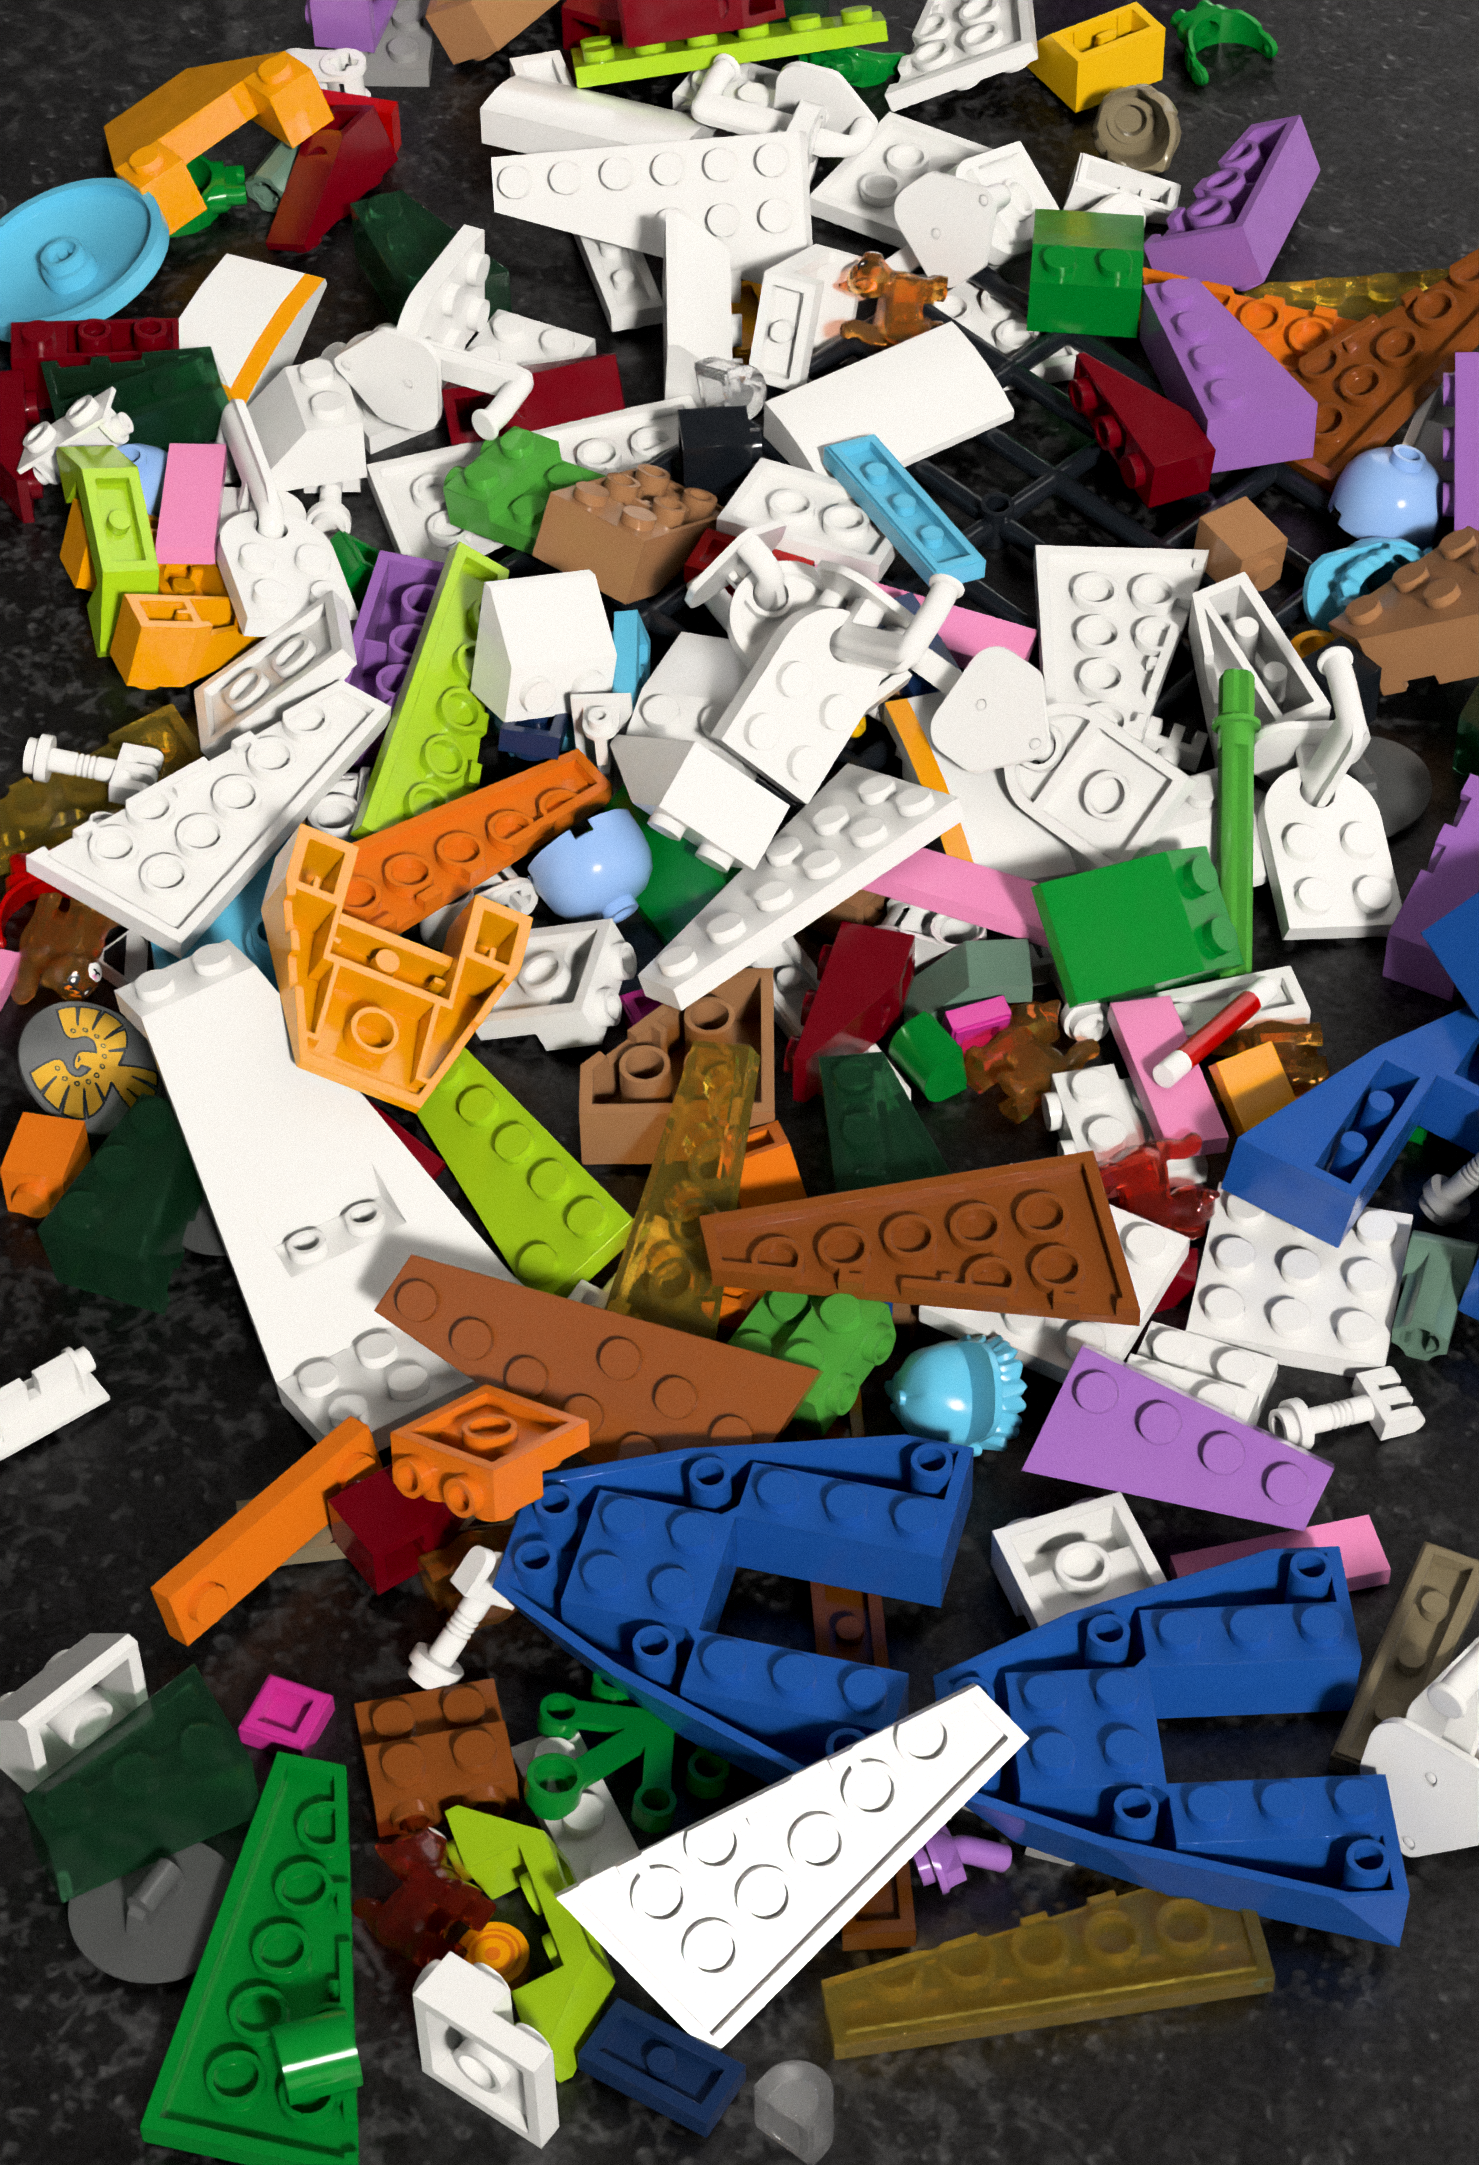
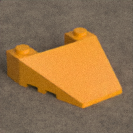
(201, 108)
(167, 635)
(369, 1001)

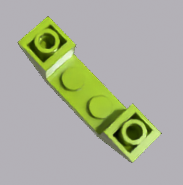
(115, 529)
(512, 1855)

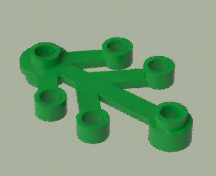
(557, 1781)

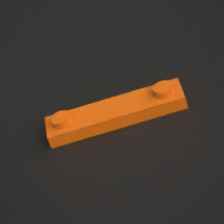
(263, 1533)

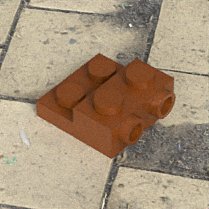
(435, 1754)

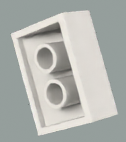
(696, 304)

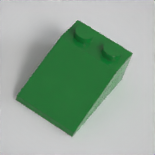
(1086, 273)
(1138, 927)

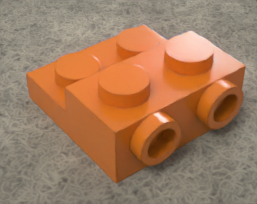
(484, 1452)

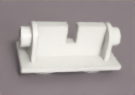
(86, 423)
(596, 723)
(48, 1400)

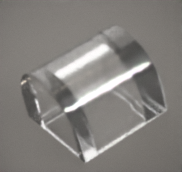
(730, 384)
(797, 2108)

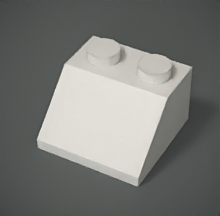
(310, 427)
(541, 645)
(69, 1705)

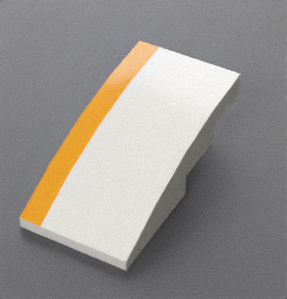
(251, 320)
(995, 827)

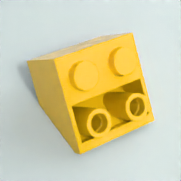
(1101, 55)

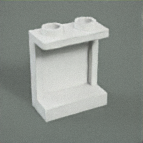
(800, 313)

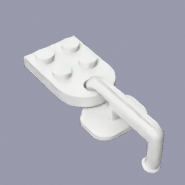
(265, 546)
(1094, 778)

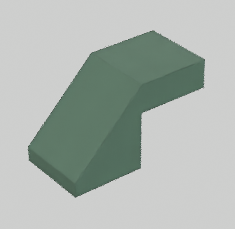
(971, 975)

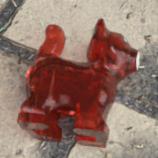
(1143, 1185)
(427, 1902)

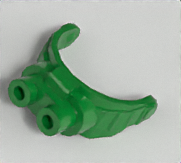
(1213, 25)
(857, 65)
(222, 189)

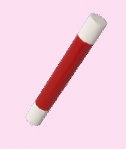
(1214, 1032)

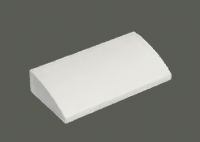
(552, 117)
(909, 396)

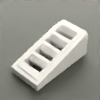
(1099, 178)

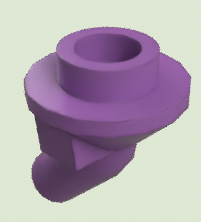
(944, 1855)

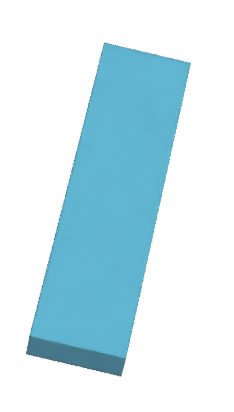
(903, 510)

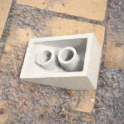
(691, 694)
(699, 799)

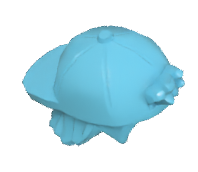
(1352, 573)
(961, 1393)

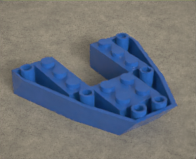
(1338, 1141)
(640, 1556)
(1213, 1643)

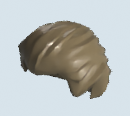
(1137, 128)

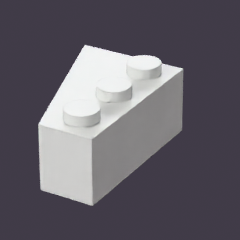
(1237, 631)

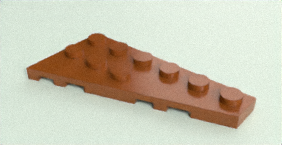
(1386, 369)
(976, 1240)
(629, 1377)

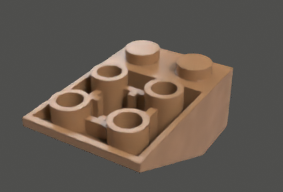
(626, 529)

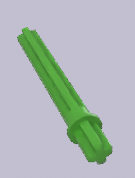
(1235, 804)

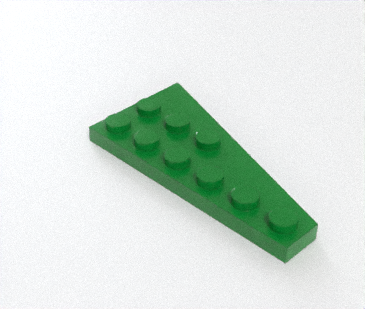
(270, 1960)

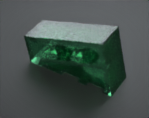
(401, 241)
(165, 394)
(871, 1125)
(127, 1211)
(142, 1790)

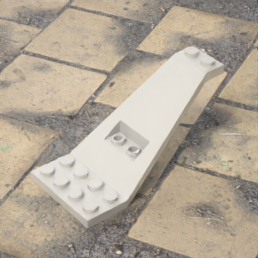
(304, 1195)

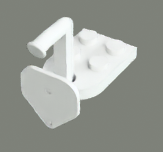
(804, 100)
(970, 215)
(404, 367)
(763, 596)
(824, 676)
(1323, 862)
(1434, 1762)

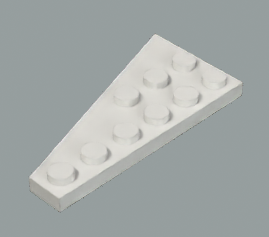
(962, 45)
(1112, 624)
(209, 828)
(822, 857)
(761, 1886)

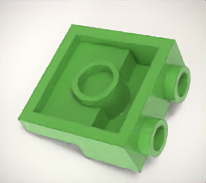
(509, 487)
(826, 1334)

